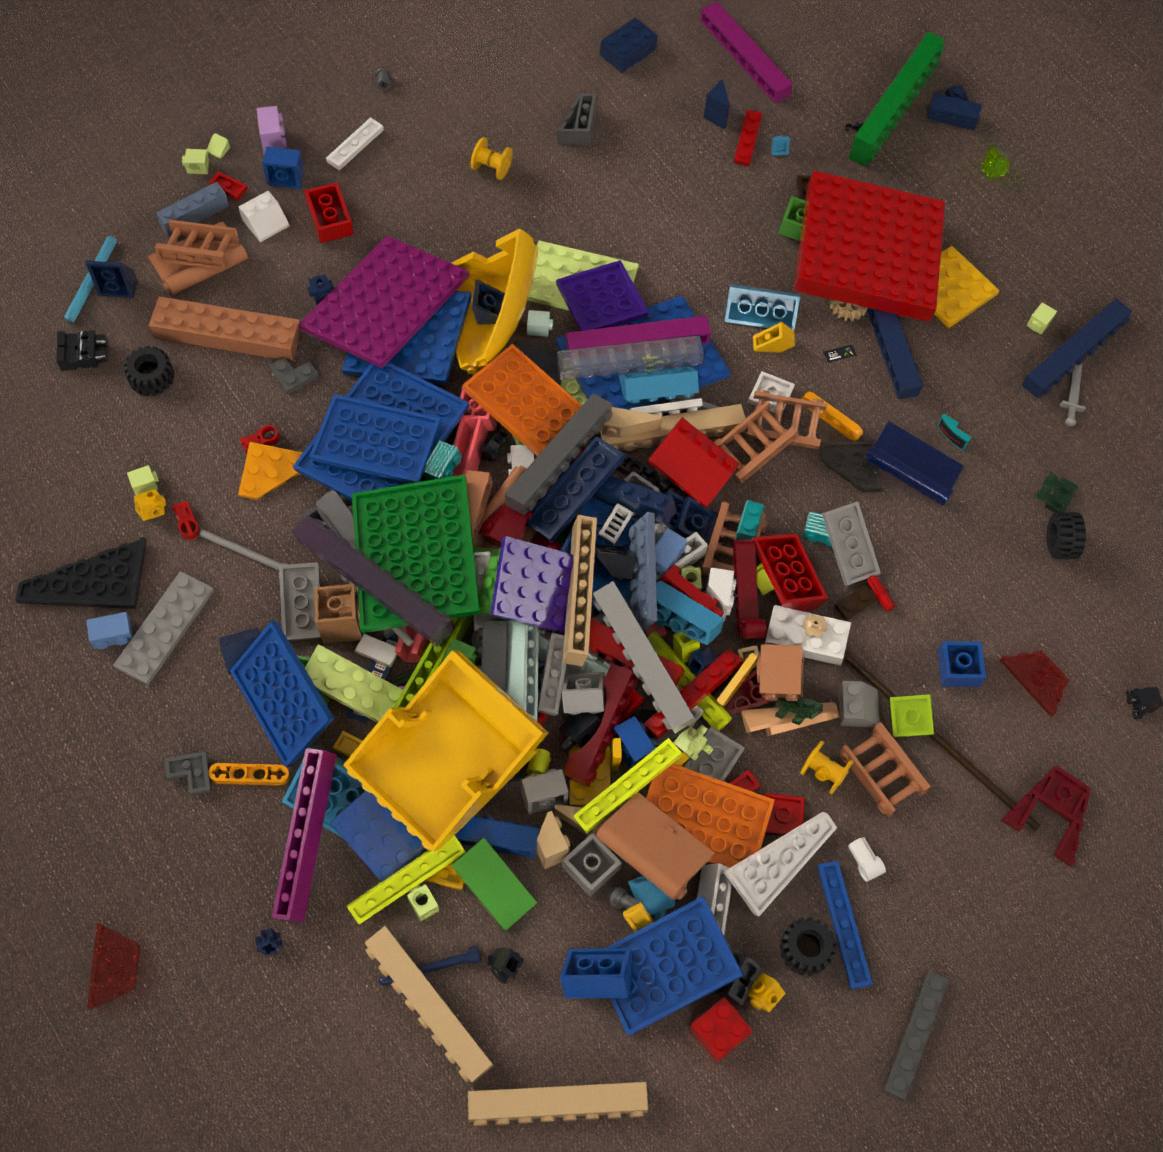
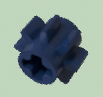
(268, 942)

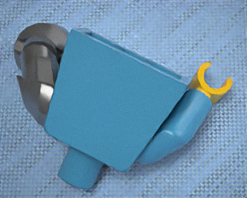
(644, 891)

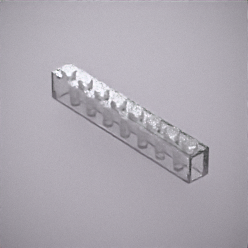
(629, 357)

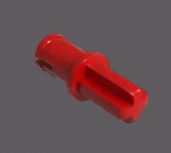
(880, 593)

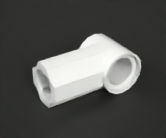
(868, 864)

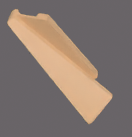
(765, 719)

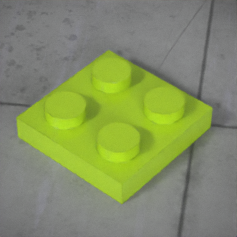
(911, 716)

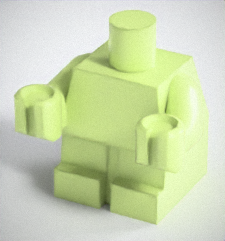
(693, 741)

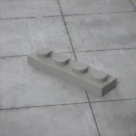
(552, 677)

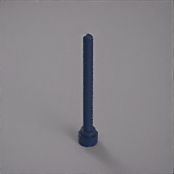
(471, 955)

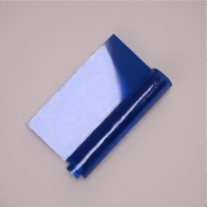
(915, 463)

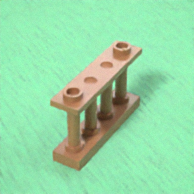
(194, 256)
(810, 440)
(772, 448)
(721, 531)
(892, 752)

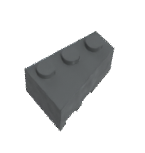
(581, 121)

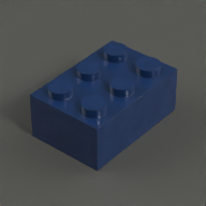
(628, 45)

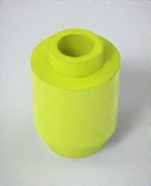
(539, 762)

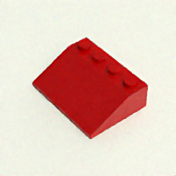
(693, 462)
(790, 571)

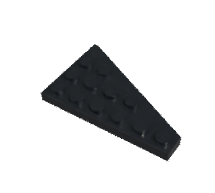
(100, 581)

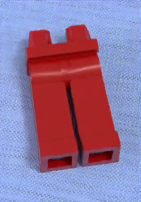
(682, 585)

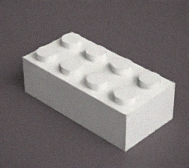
(787, 629)

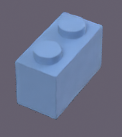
(668, 550)
(109, 630)

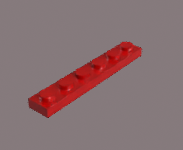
(699, 688)

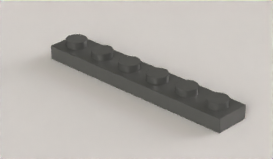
(916, 1035)

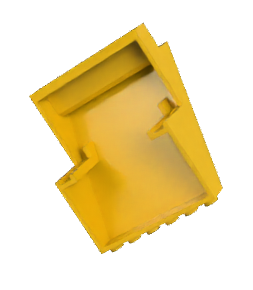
(445, 751)

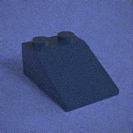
(112, 279)

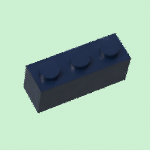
(954, 111)

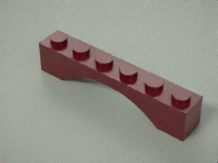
(584, 763)

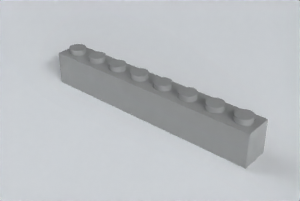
(644, 658)

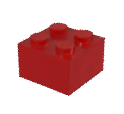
(720, 1029)

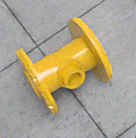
(493, 159)
(825, 768)

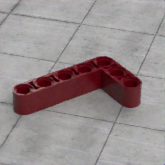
(746, 597)

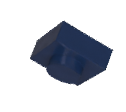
(957, 92)

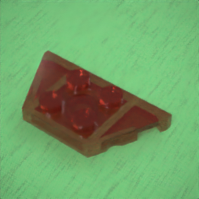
(1039, 677)
(112, 966)

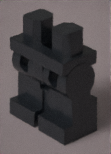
(80, 350)

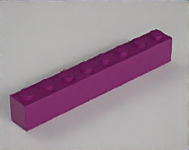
(746, 52)
(640, 333)
(304, 835)

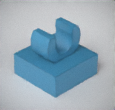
(780, 145)

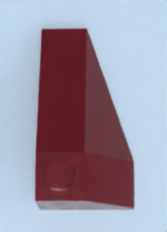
(504, 523)
(746, 696)

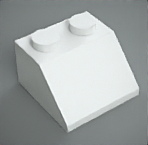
(263, 216)

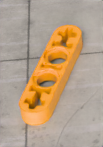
(837, 419)
(248, 778)

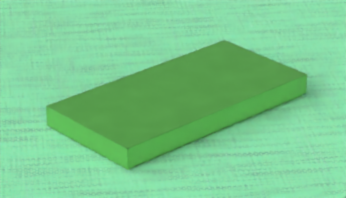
(494, 884)

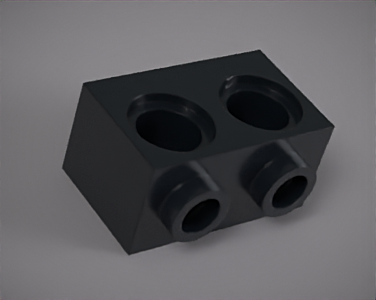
(738, 990)

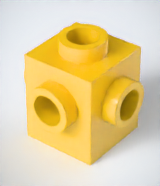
(149, 504)
(765, 993)

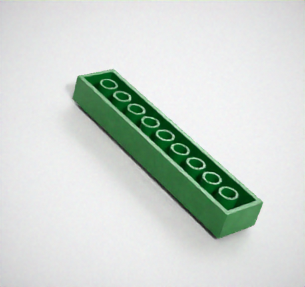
(896, 99)

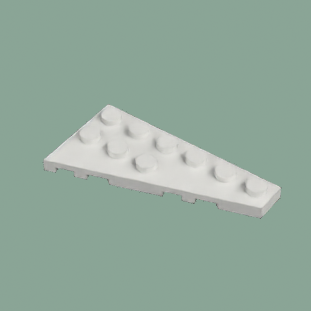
(770, 869)

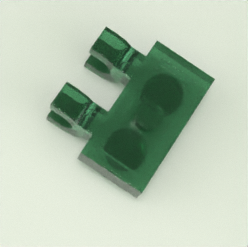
(1060, 496)
(803, 709)

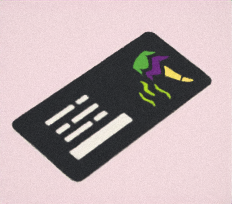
(839, 353)

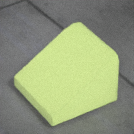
(218, 146)

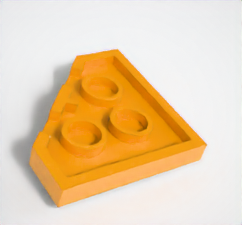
(266, 469)

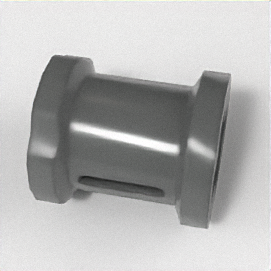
(383, 78)

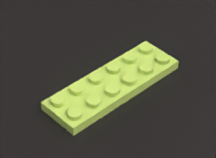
(351, 684)

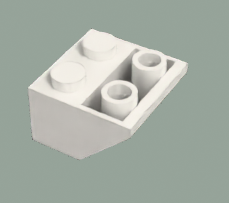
(721, 586)

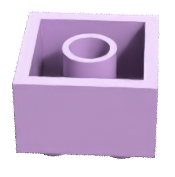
(270, 128)

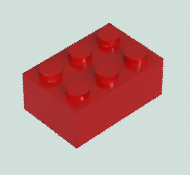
(328, 212)

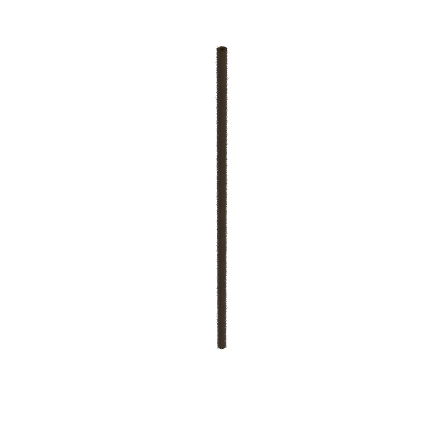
(942, 742)

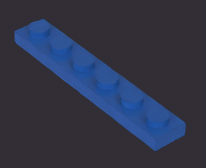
(844, 925)

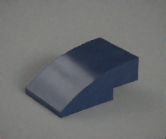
(691, 518)

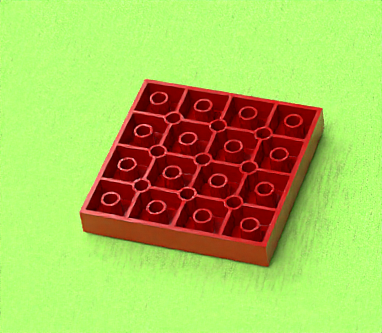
(870, 246)

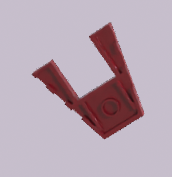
(1065, 797)

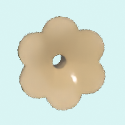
(815, 629)

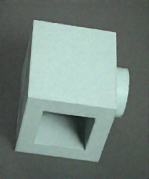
(539, 323)

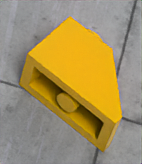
(774, 339)

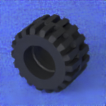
(144, 359)
(1066, 535)
(817, 932)

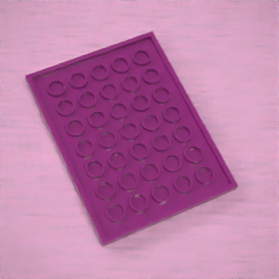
(384, 301)

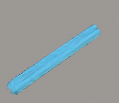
(88, 284)

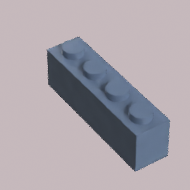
(194, 207)

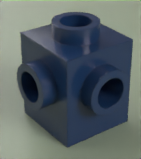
(319, 288)

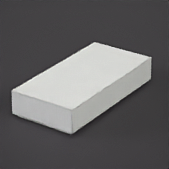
(376, 650)

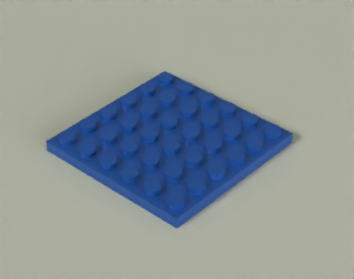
(432, 347)

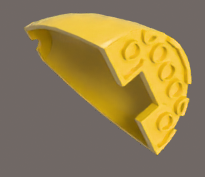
(510, 273)

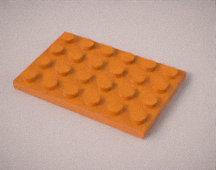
(522, 398)
(713, 811)

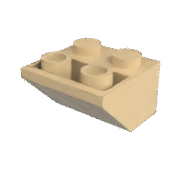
(551, 844)

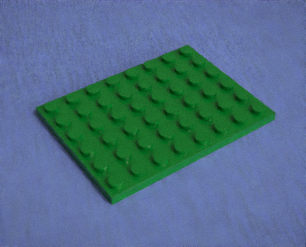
(422, 539)

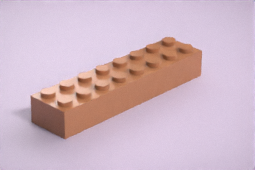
(225, 328)

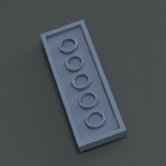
(644, 574)

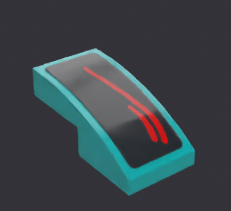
(949, 429)

